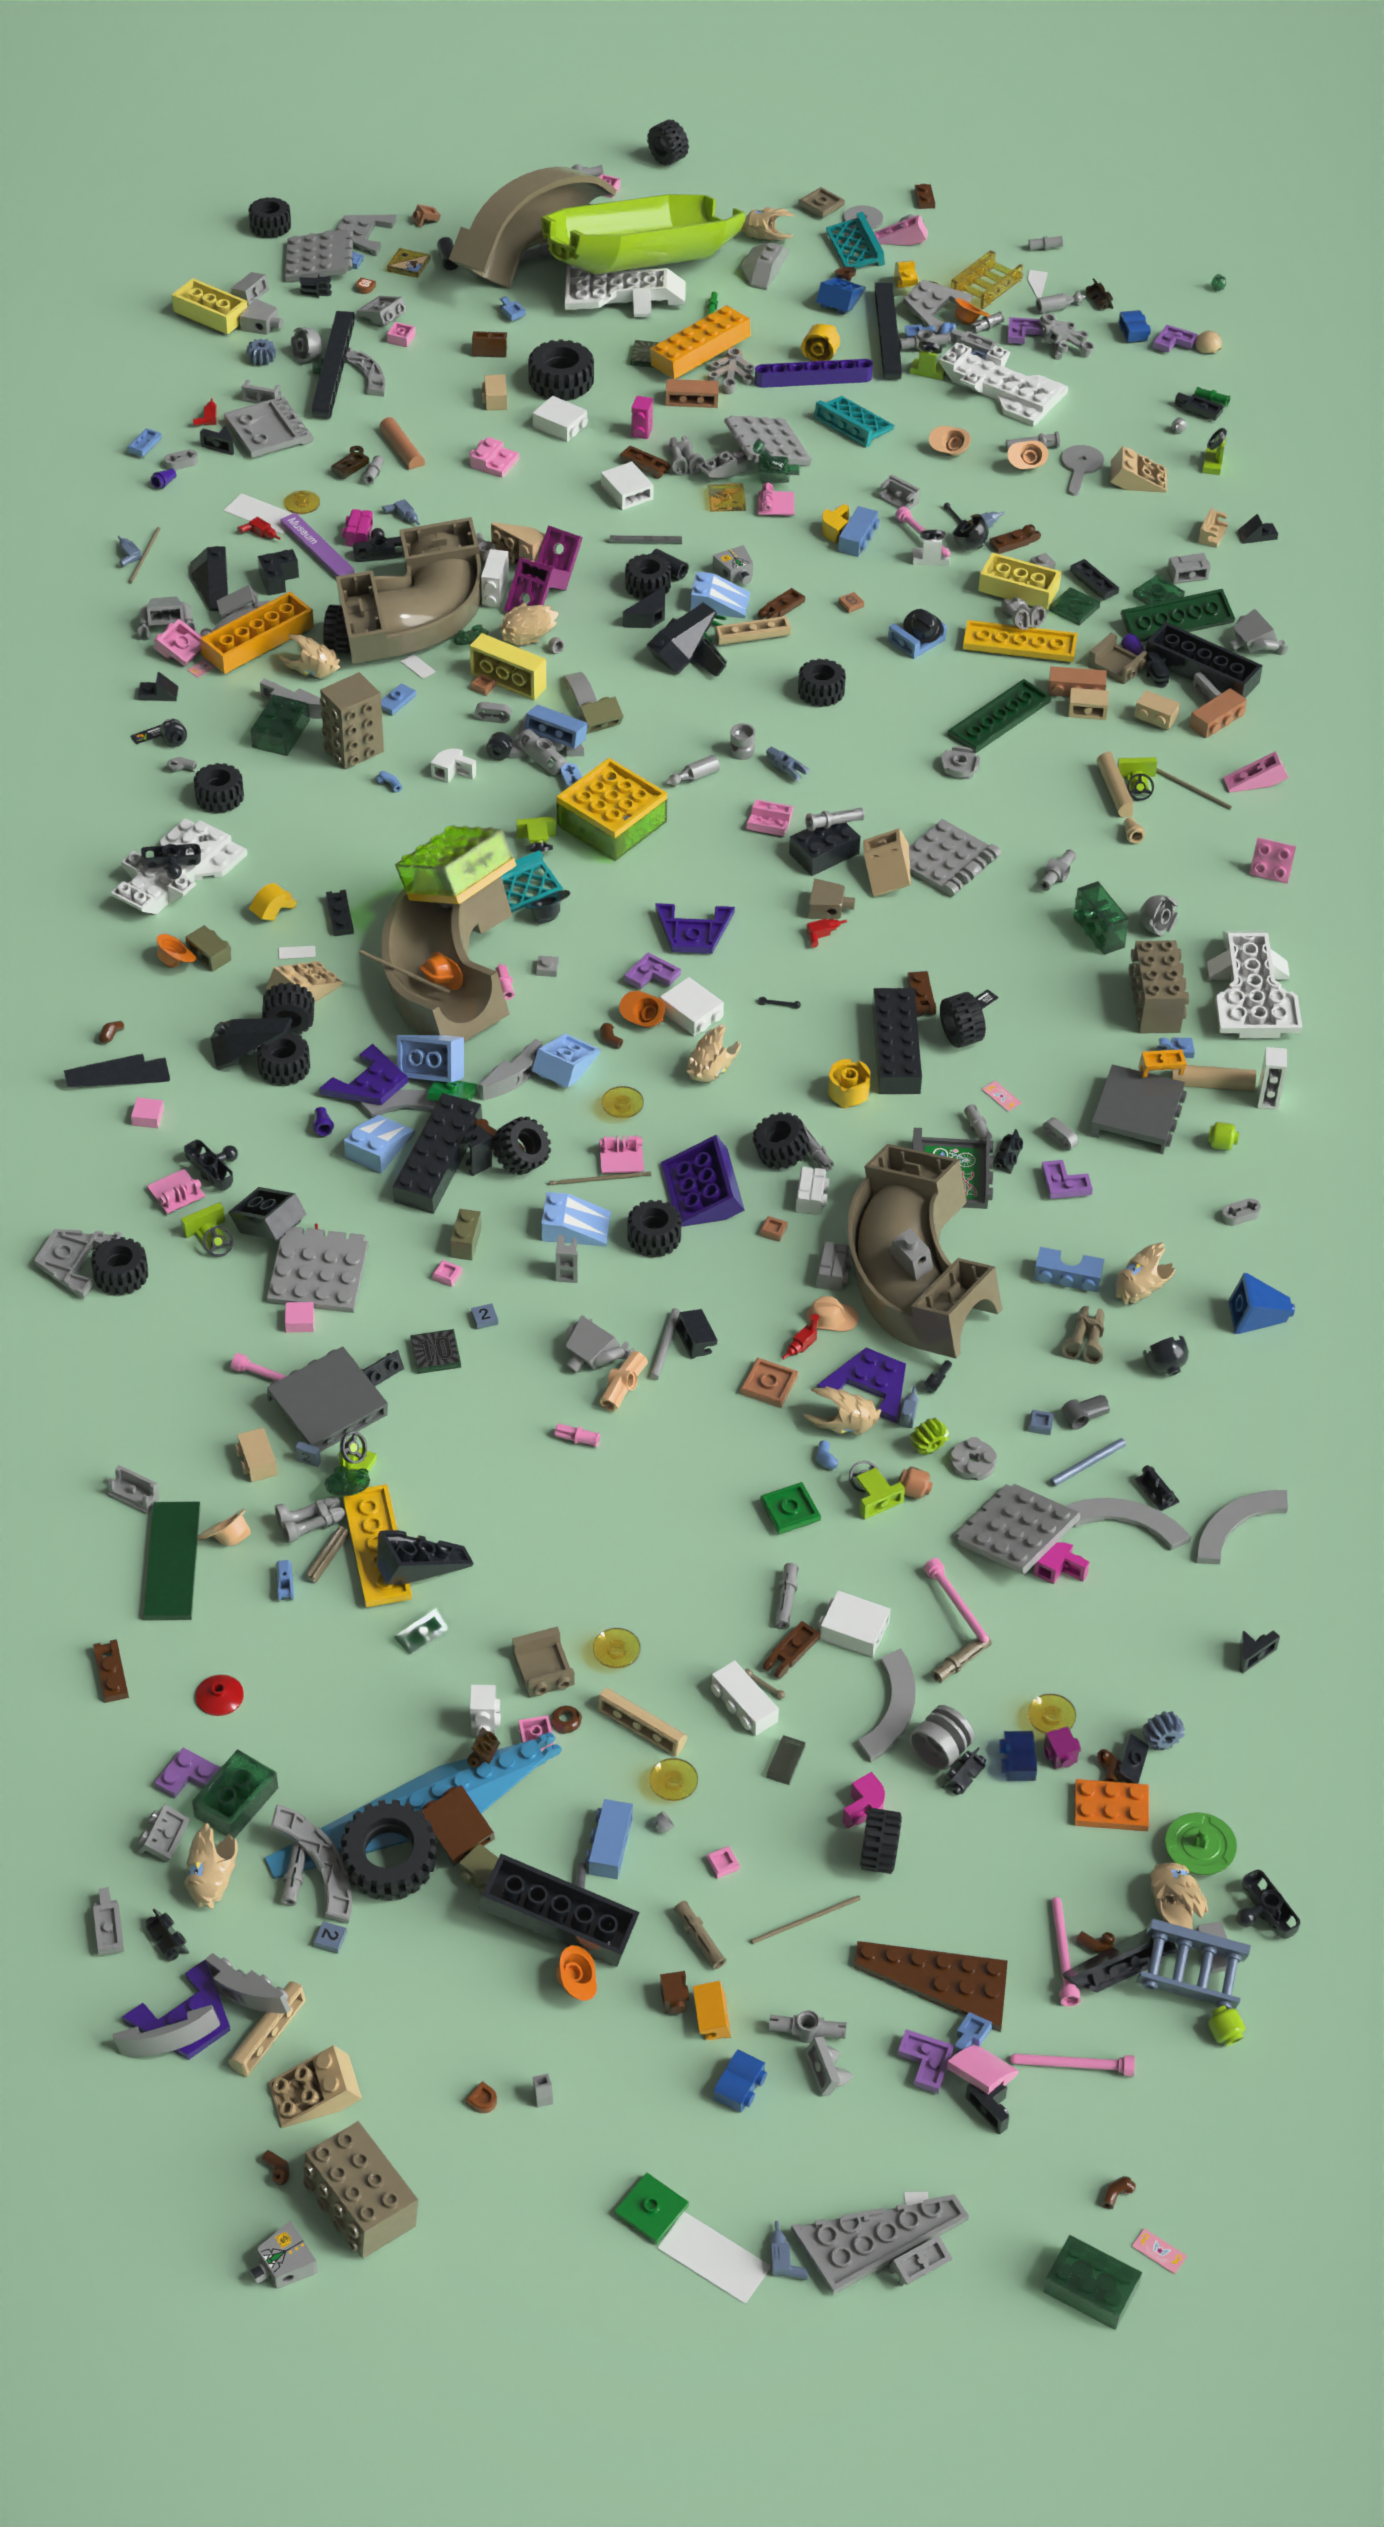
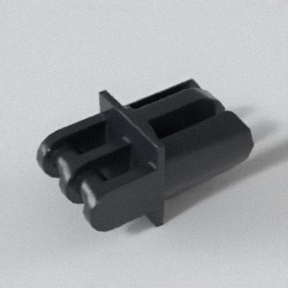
(316, 286)
(1157, 669)

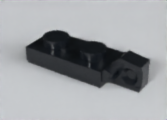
(1199, 406)

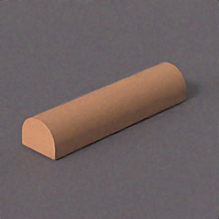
(401, 443)

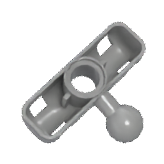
(542, 751)

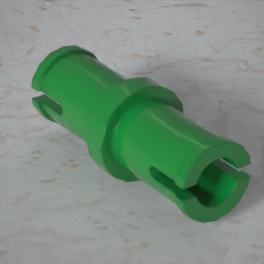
(1213, 396)

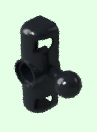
(378, 547)
(171, 858)
(211, 1164)
(1276, 1916)

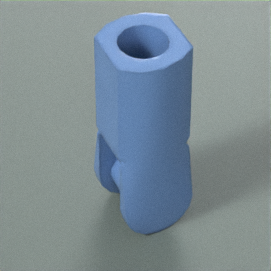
(284, 1579)

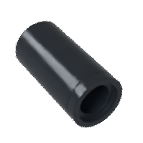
(445, 248)
(678, 567)

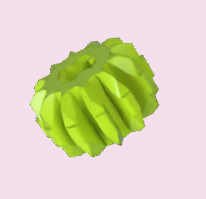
(929, 1436)

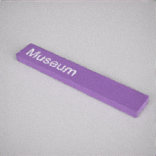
(316, 545)

